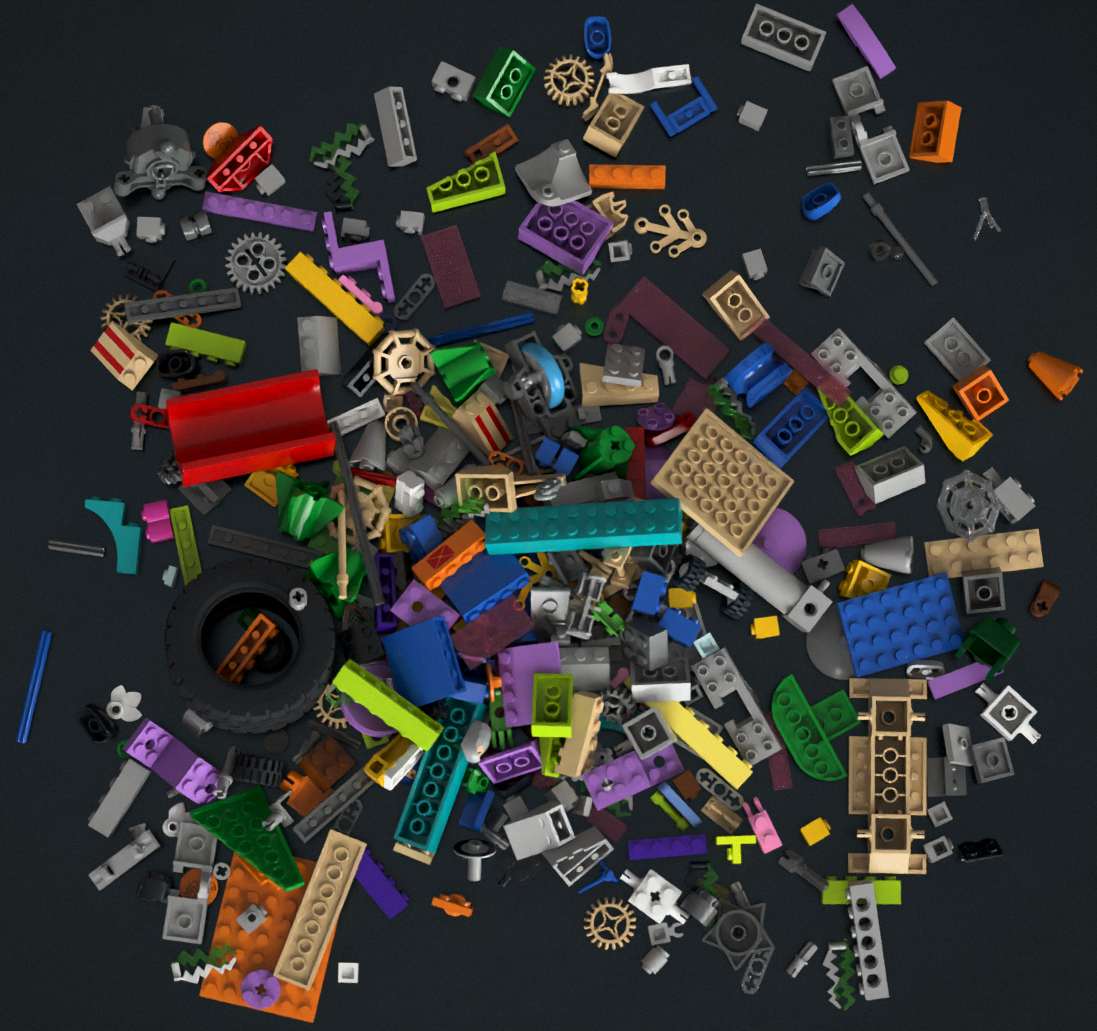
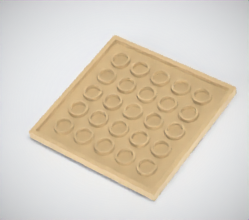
(722, 482)

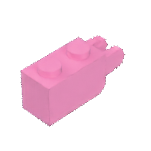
(762, 827)

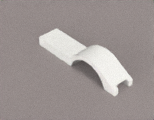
(649, 79)

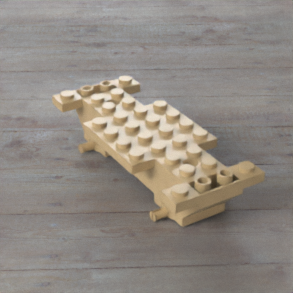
(888, 775)

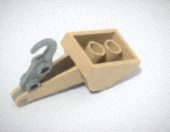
(497, 486)

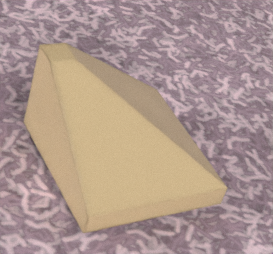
(391, 402)

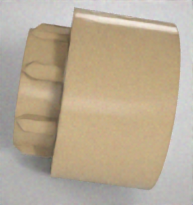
(396, 415)

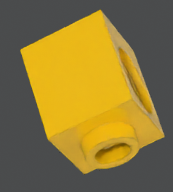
(680, 598)
(765, 627)
(815, 831)

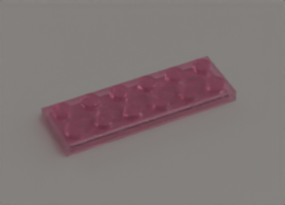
(674, 327)

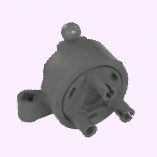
(158, 159)

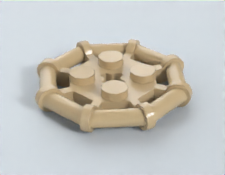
(397, 354)
(367, 507)

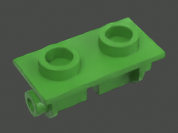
(612, 623)

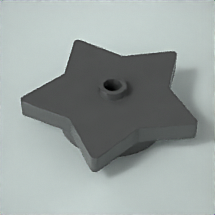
(725, 935)

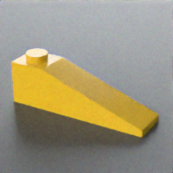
(959, 433)

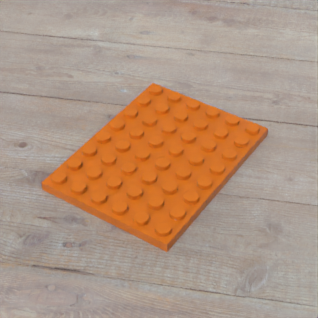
(264, 945)

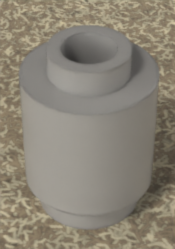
(654, 960)

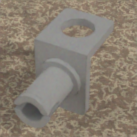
(279, 814)

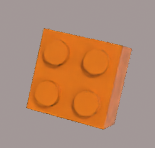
(980, 393)

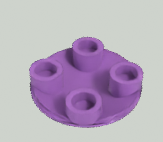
(655, 417)

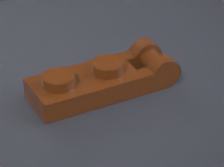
(495, 142)
(200, 381)

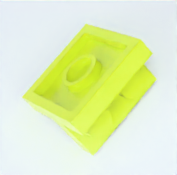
(734, 851)

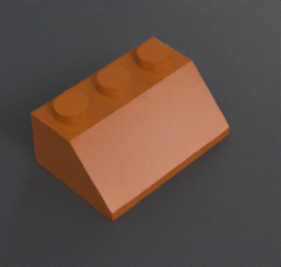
(935, 131)

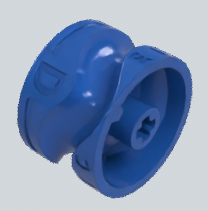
(758, 374)

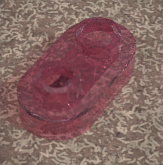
(615, 325)

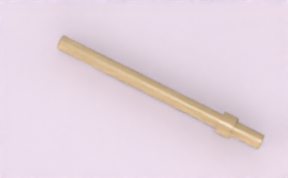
(342, 577)

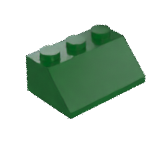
(504, 81)

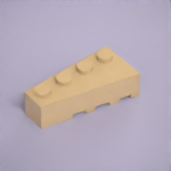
(599, 393)
(579, 749)

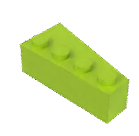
(469, 185)

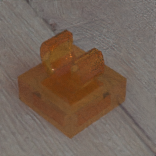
(796, 382)

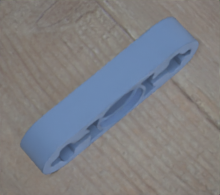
(679, 804)

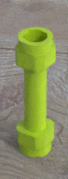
(658, 798)

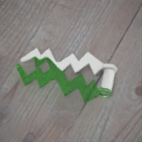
(209, 960)

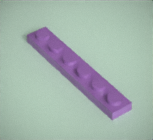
(260, 211)

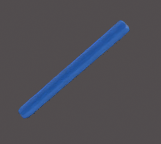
(481, 329)
(33, 687)

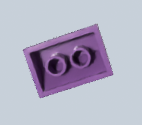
(512, 761)

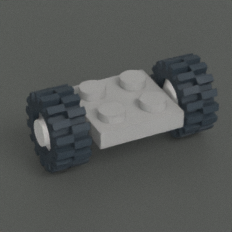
(736, 596)

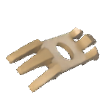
(593, 106)

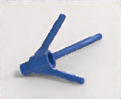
(605, 875)

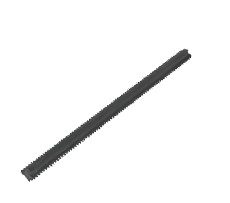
(356, 515)

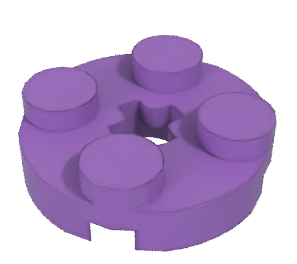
(250, 994)

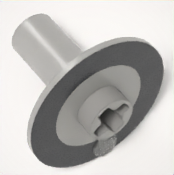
(474, 850)

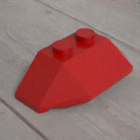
(241, 161)

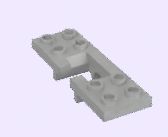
(882, 153)
(841, 359)
(751, 736)
(187, 916)

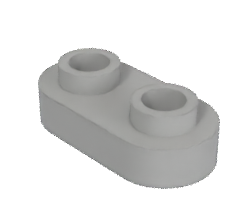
(925, 669)

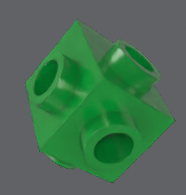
(477, 781)

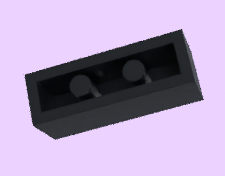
(360, 375)

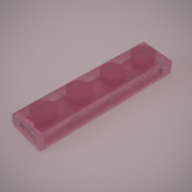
(856, 535)
(779, 762)

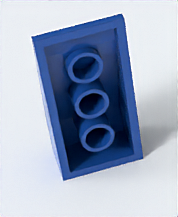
(791, 428)

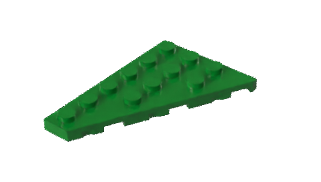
(239, 826)

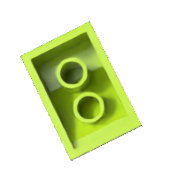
(552, 705)

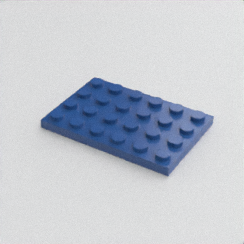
(900, 624)

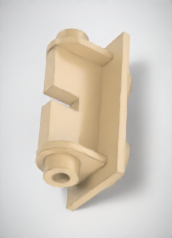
(721, 815)

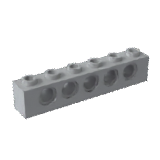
(877, 988)

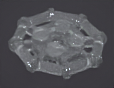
(959, 509)

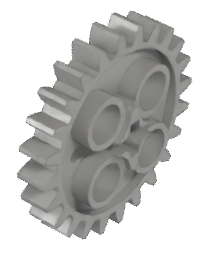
(269, 253)

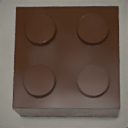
(326, 763)

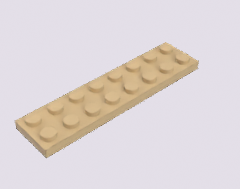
(320, 909)

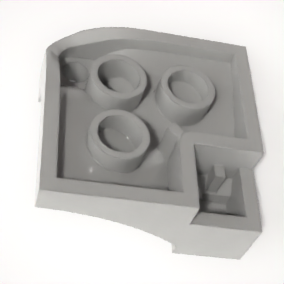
(554, 175)

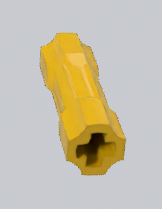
(579, 291)

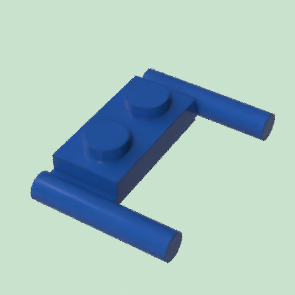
(687, 114)

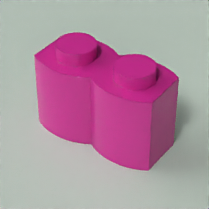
(158, 521)

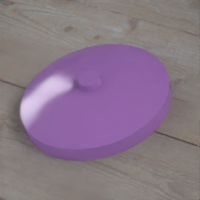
(783, 540)
(360, 717)

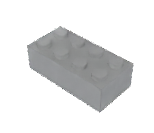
(783, 37)

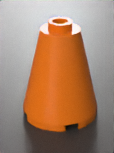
(1054, 373)

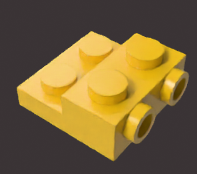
(264, 483)
(390, 539)
(862, 580)

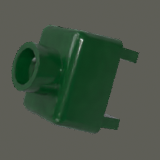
(991, 643)

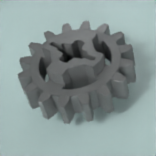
(169, 470)
(617, 705)

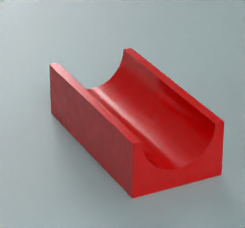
(249, 428)

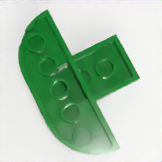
(810, 728)

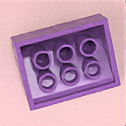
(566, 233)
(517, 677)

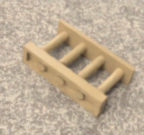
(625, 566)

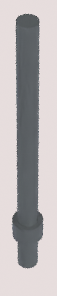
(877, 210)
(428, 400)

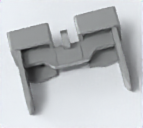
(580, 623)

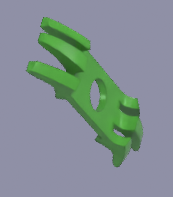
(499, 724)

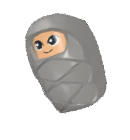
(476, 741)

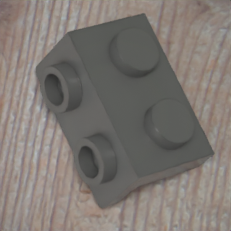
(567, 564)

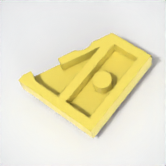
(428, 414)

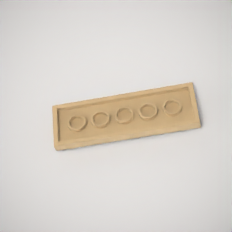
(1005, 550)

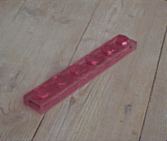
(802, 362)

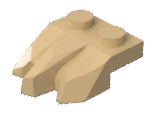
(611, 210)

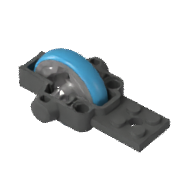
(540, 383)

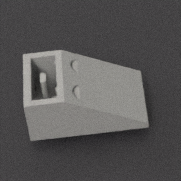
(539, 830)

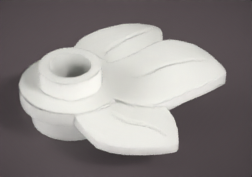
(126, 702)
(176, 815)

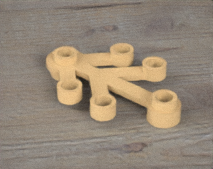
(673, 232)

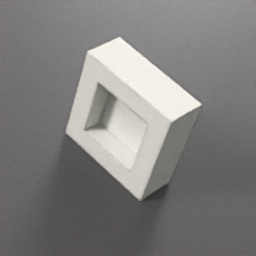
(348, 972)

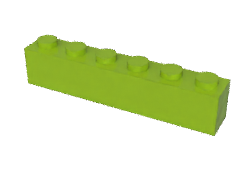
(388, 705)

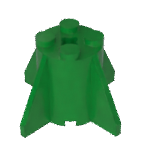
(463, 369)
(604, 451)
(304, 506)
(324, 577)

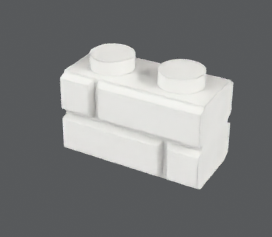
(409, 493)

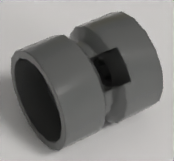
(195, 225)

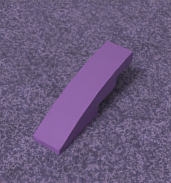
(866, 41)
(958, 679)

